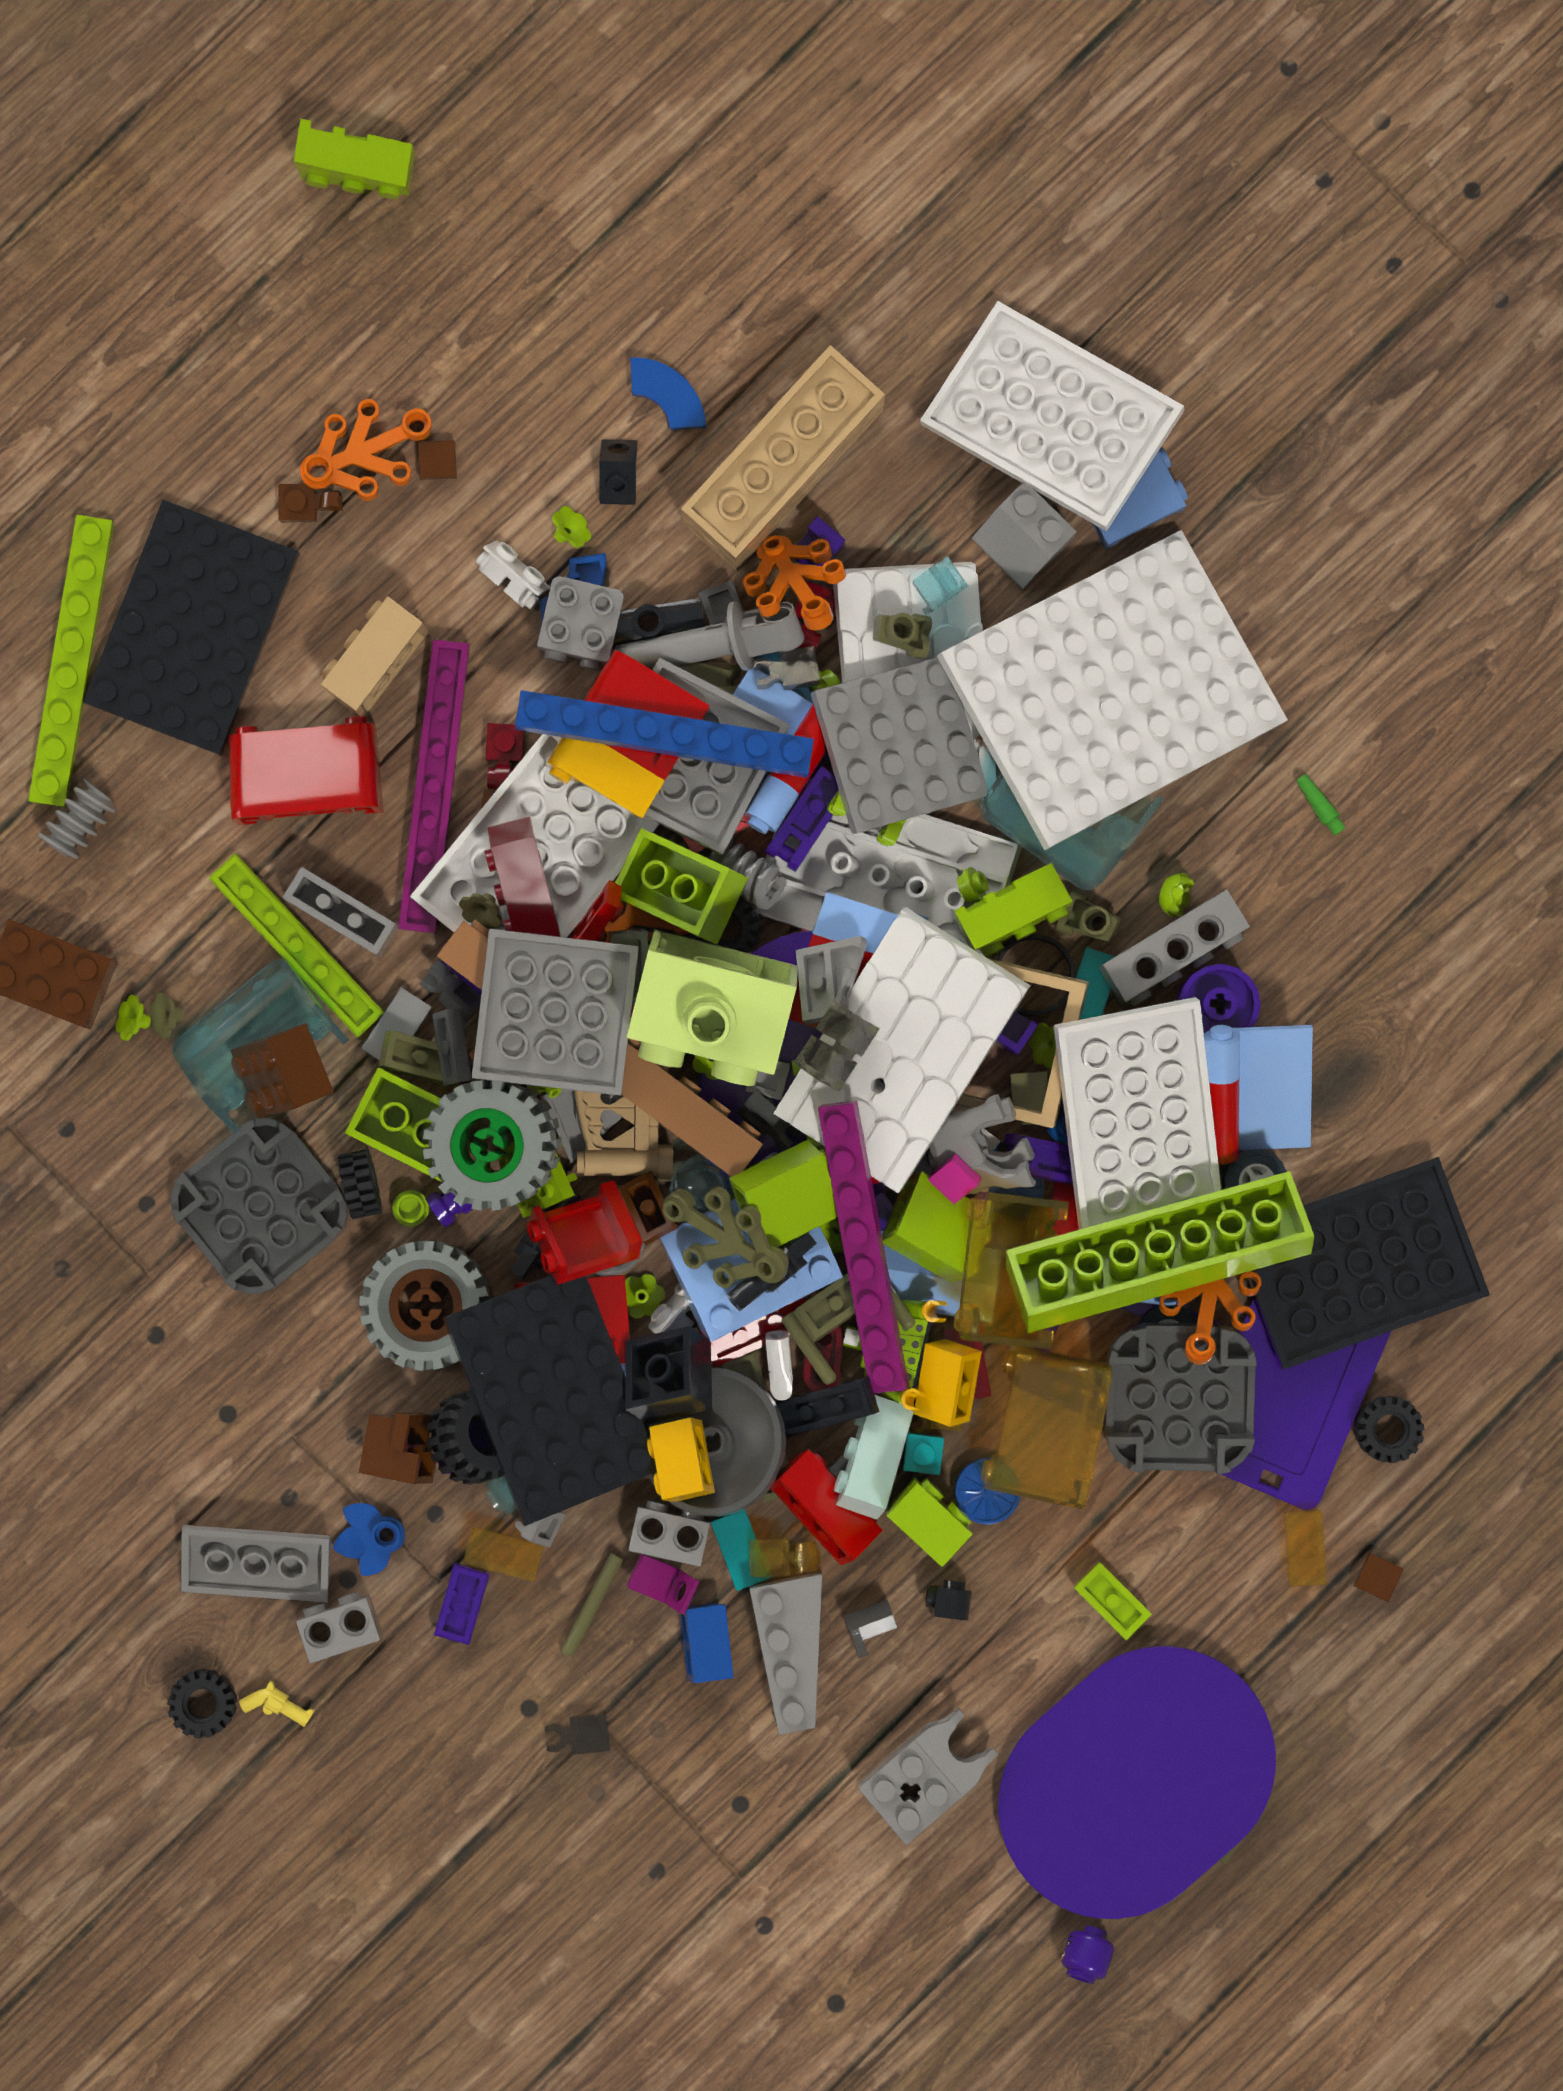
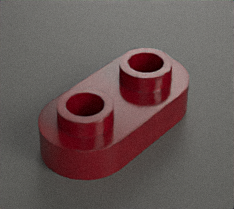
(833, 1354)

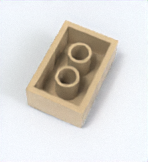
(373, 656)

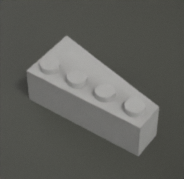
(789, 1640)

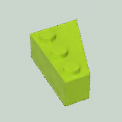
(353, 161)
(1013, 911)

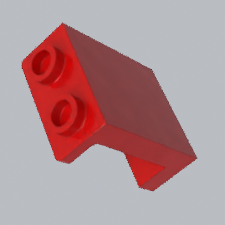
(585, 1235)

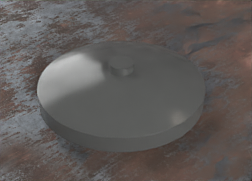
(742, 1442)

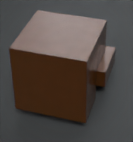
(398, 1447)

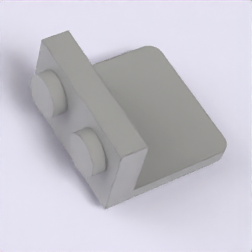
(580, 622)

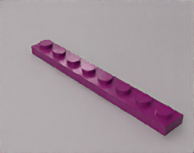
(434, 776)
(863, 1246)

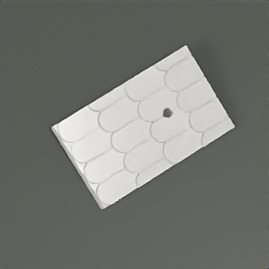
(891, 592)
(888, 877)
(936, 1021)

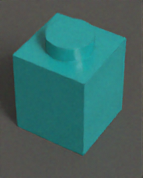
(923, 1453)

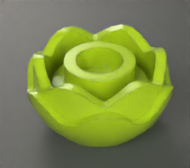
(1175, 894)

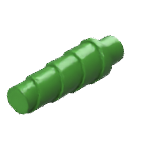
(1321, 806)

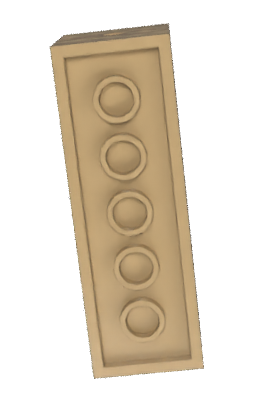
(783, 458)

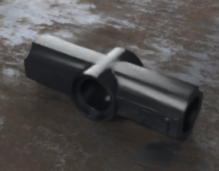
(672, 618)

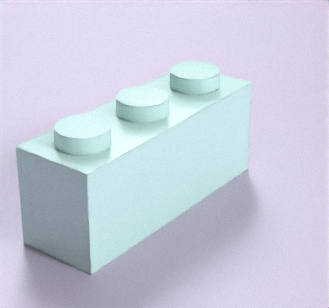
(873, 1459)

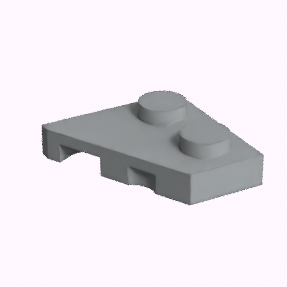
(827, 975)

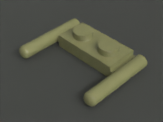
(826, 1313)

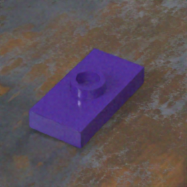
(462, 1604)

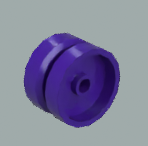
(1228, 985)

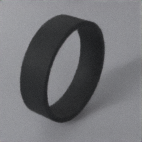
(1063, 950)

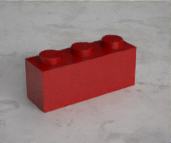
(810, 1495)

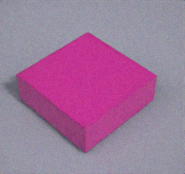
(954, 1178)

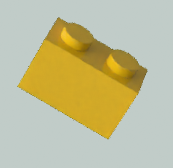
(949, 1381)
(680, 1460)

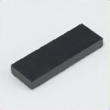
(828, 1406)

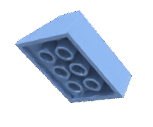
(709, 1301)

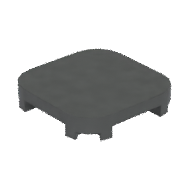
(259, 1206)
(1178, 1412)

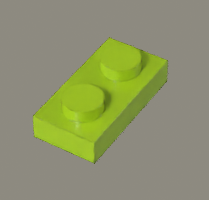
(1112, 1600)

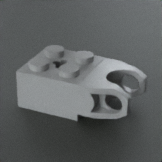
(931, 1765)

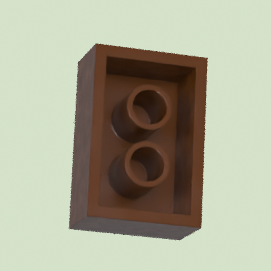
(53, 974)
(281, 1071)

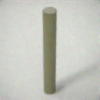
(591, 1605)

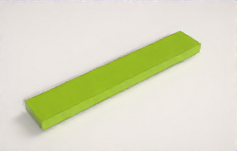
(296, 945)

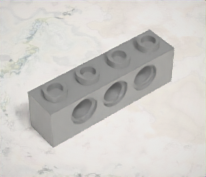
(1219, 912)

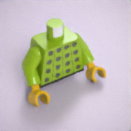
(913, 1346)

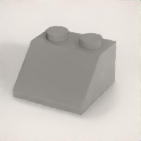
(1024, 535)

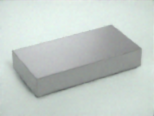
(403, 1015)

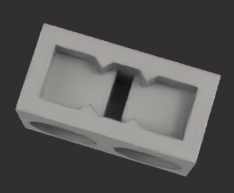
(667, 1544)
(342, 1635)

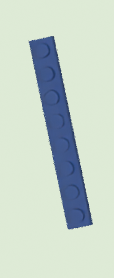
(664, 734)

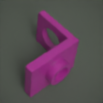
(662, 1582)

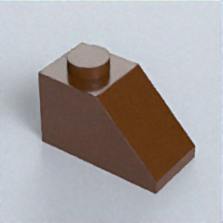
(645, 1203)

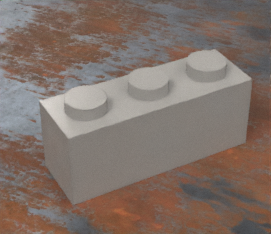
(341, 912)

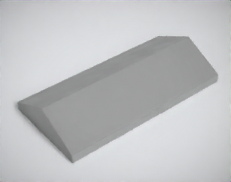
(255, 1563)

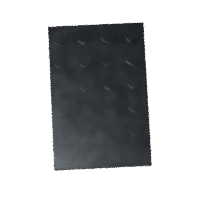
(191, 627)
(1375, 1265)
(550, 1395)

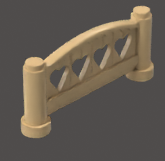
(628, 1154)

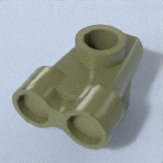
(904, 632)
(1082, 916)

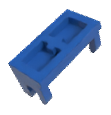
(706, 1643)

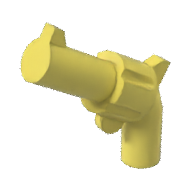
(275, 1702)

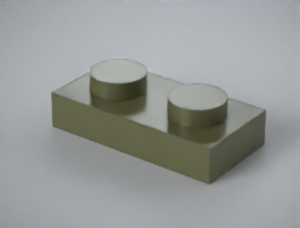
(411, 1056)

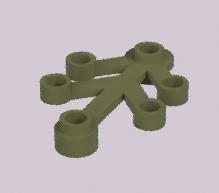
(764, 1260)

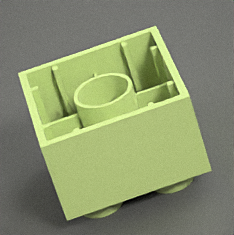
(712, 1006)

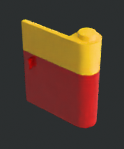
(620, 773)

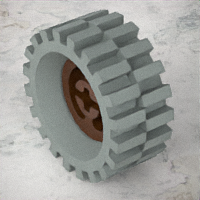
(383, 1292)

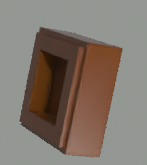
(437, 460)
(1378, 1577)

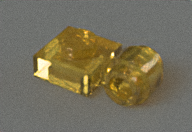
(773, 1557)

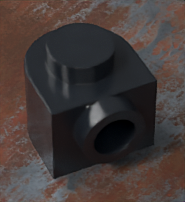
(949, 1600)

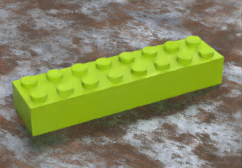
(1159, 1251)

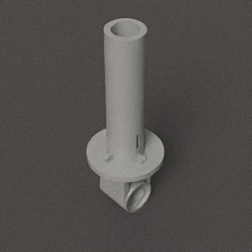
(741, 634)

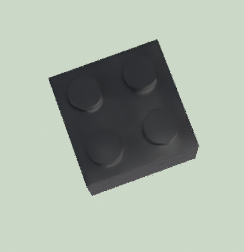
(668, 1375)

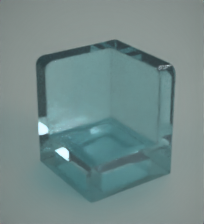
(939, 584)

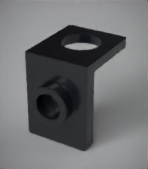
(617, 472)

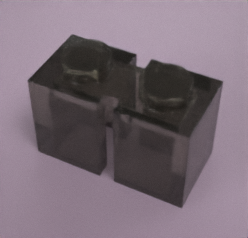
(834, 1063)

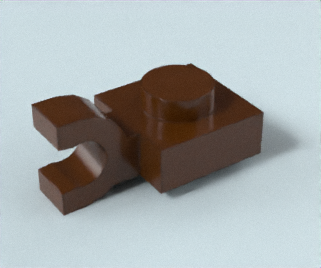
(301, 503)

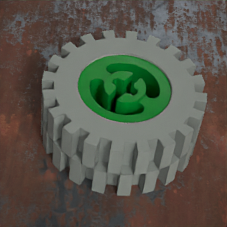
(504, 1106)

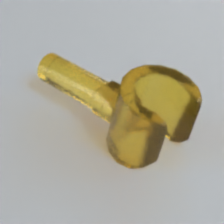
(929, 1424)

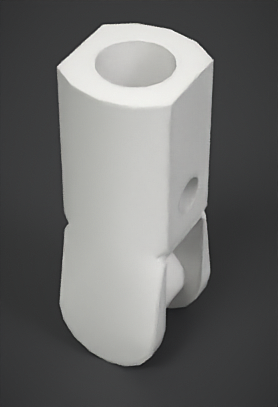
(779, 1364)

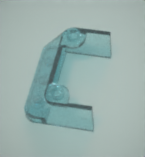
(1082, 858)
(263, 1005)

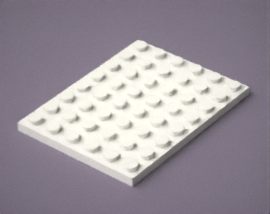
(1112, 689)

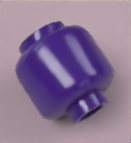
(1087, 1955)

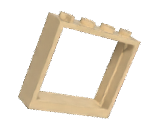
(1074, 1008)

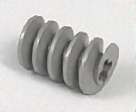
(78, 820)
(763, 884)

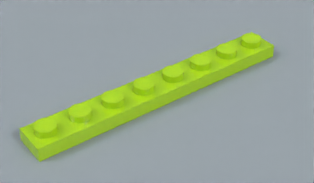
(71, 661)

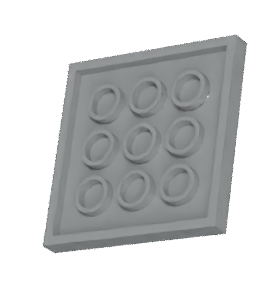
(899, 745)
(707, 797)
(555, 1012)

